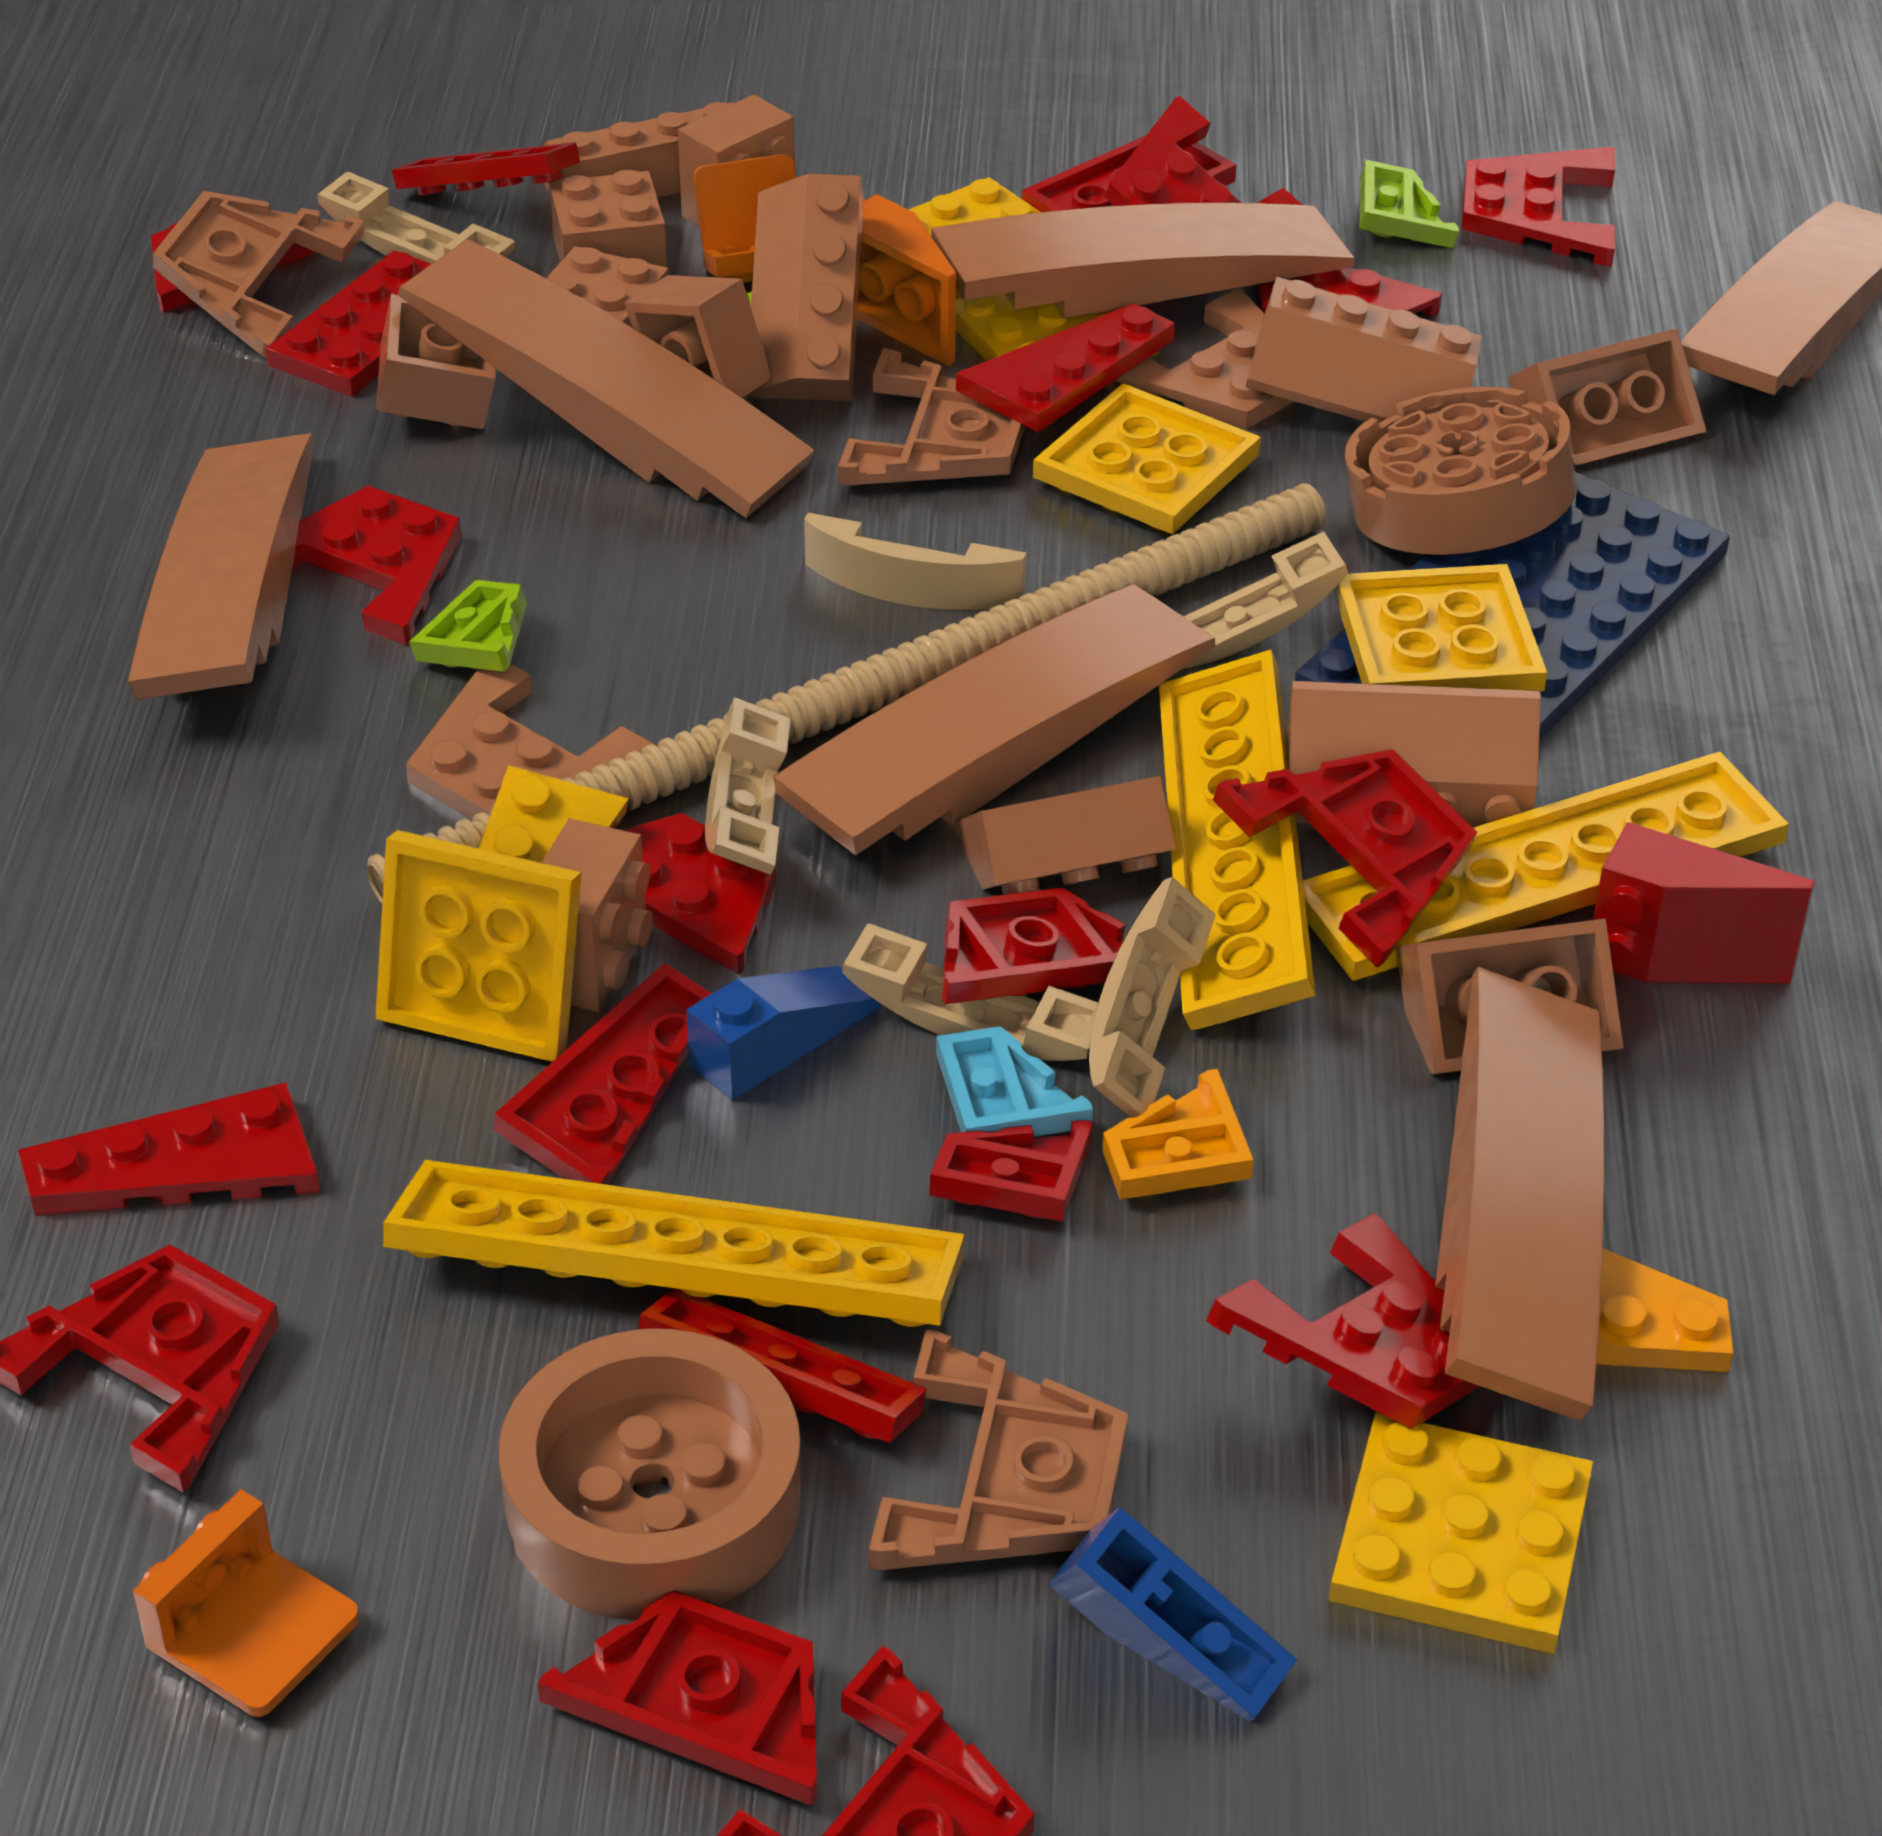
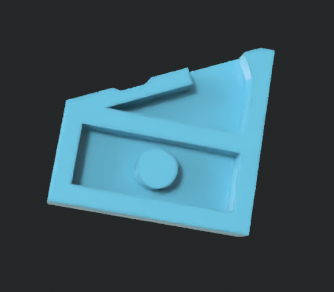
(1003, 1086)

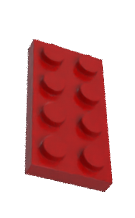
(1088, 182)
(343, 336)

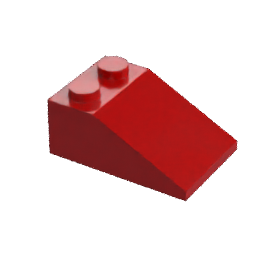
(1698, 912)

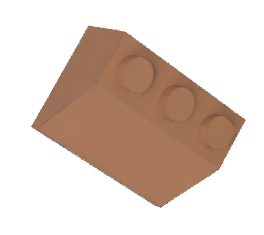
(1619, 395)
(1068, 836)
(1559, 959)

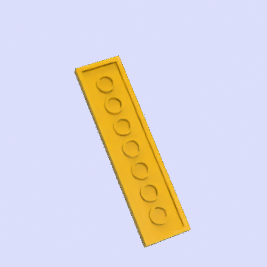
(1555, 854)
(1258, 949)
(677, 1242)

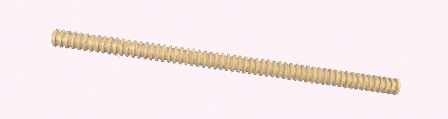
(911, 665)

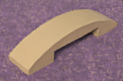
(397, 230)
(910, 573)
(1264, 608)
(744, 788)
(896, 975)
(1139, 992)

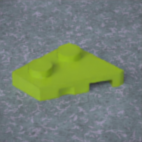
(1400, 206)
(475, 628)

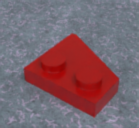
(1012, 1169)

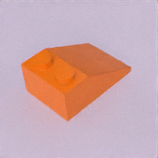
(906, 281)

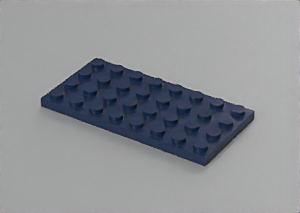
(1586, 587)

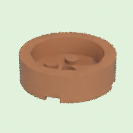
(1461, 471)
(628, 1417)

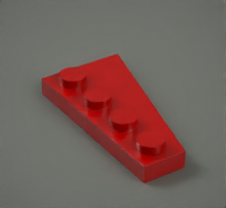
(1066, 368)
(604, 1087)
(205, 1147)

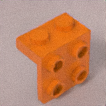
(728, 210)
(240, 1611)

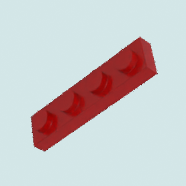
(473, 169)
(812, 1375)

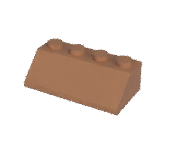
(635, 146)
(808, 285)
(1354, 354)
(1463, 741)

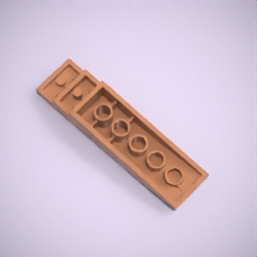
(1137, 253)
(1793, 302)
(609, 379)
(224, 569)
(990, 720)
(1525, 1198)

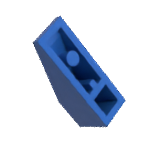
(769, 1023)
(1171, 1615)

